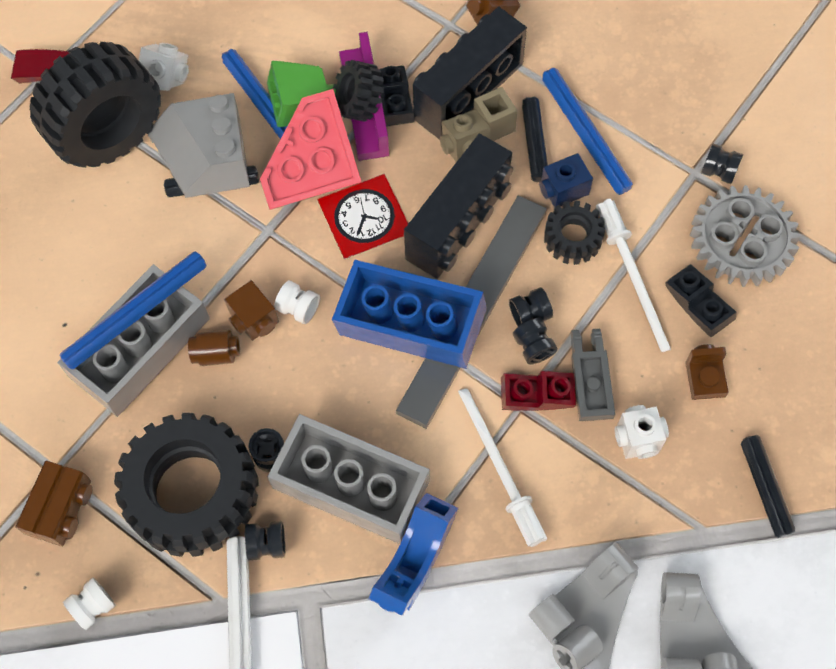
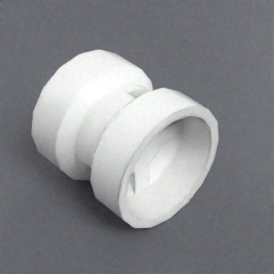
(297, 302)
(89, 603)

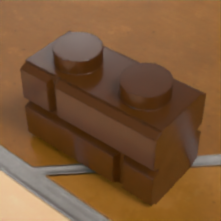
(55, 504)

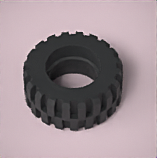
(95, 104)
(160, 450)

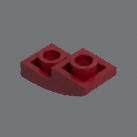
(31, 63)
(537, 393)

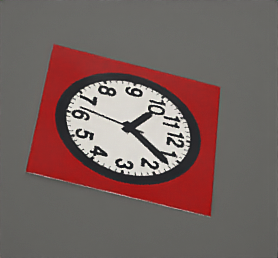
(363, 216)

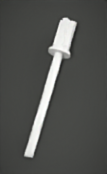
(618, 235)
(520, 506)

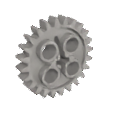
(772, 251)

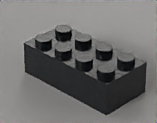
(469, 70)
(458, 206)

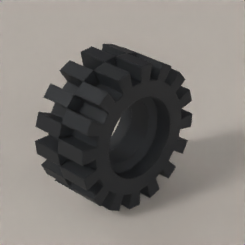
(358, 90)
(578, 216)

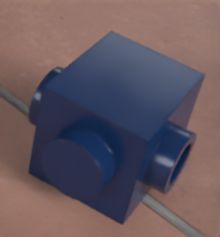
(566, 180)

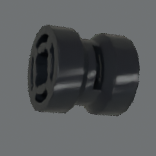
(722, 163)
(531, 307)
(535, 341)
(265, 443)
(257, 538)

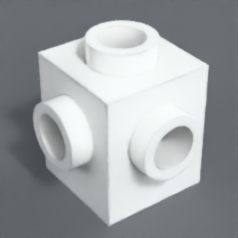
(165, 64)
(639, 442)

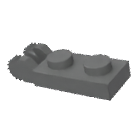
(592, 378)

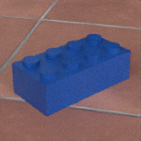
(410, 313)

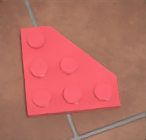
(311, 154)

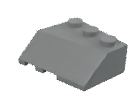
(203, 145)

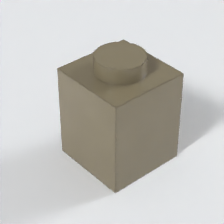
(498, 112)

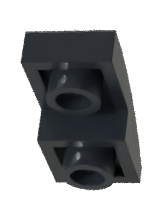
(395, 96)
(698, 300)

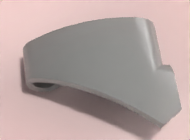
(588, 612)
(690, 629)

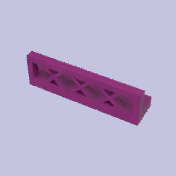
(371, 135)

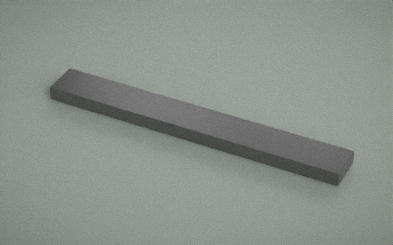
(491, 278)

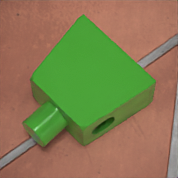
(290, 84)

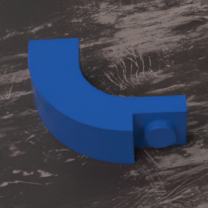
(415, 556)

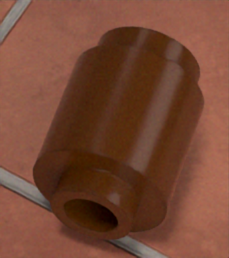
(213, 348)

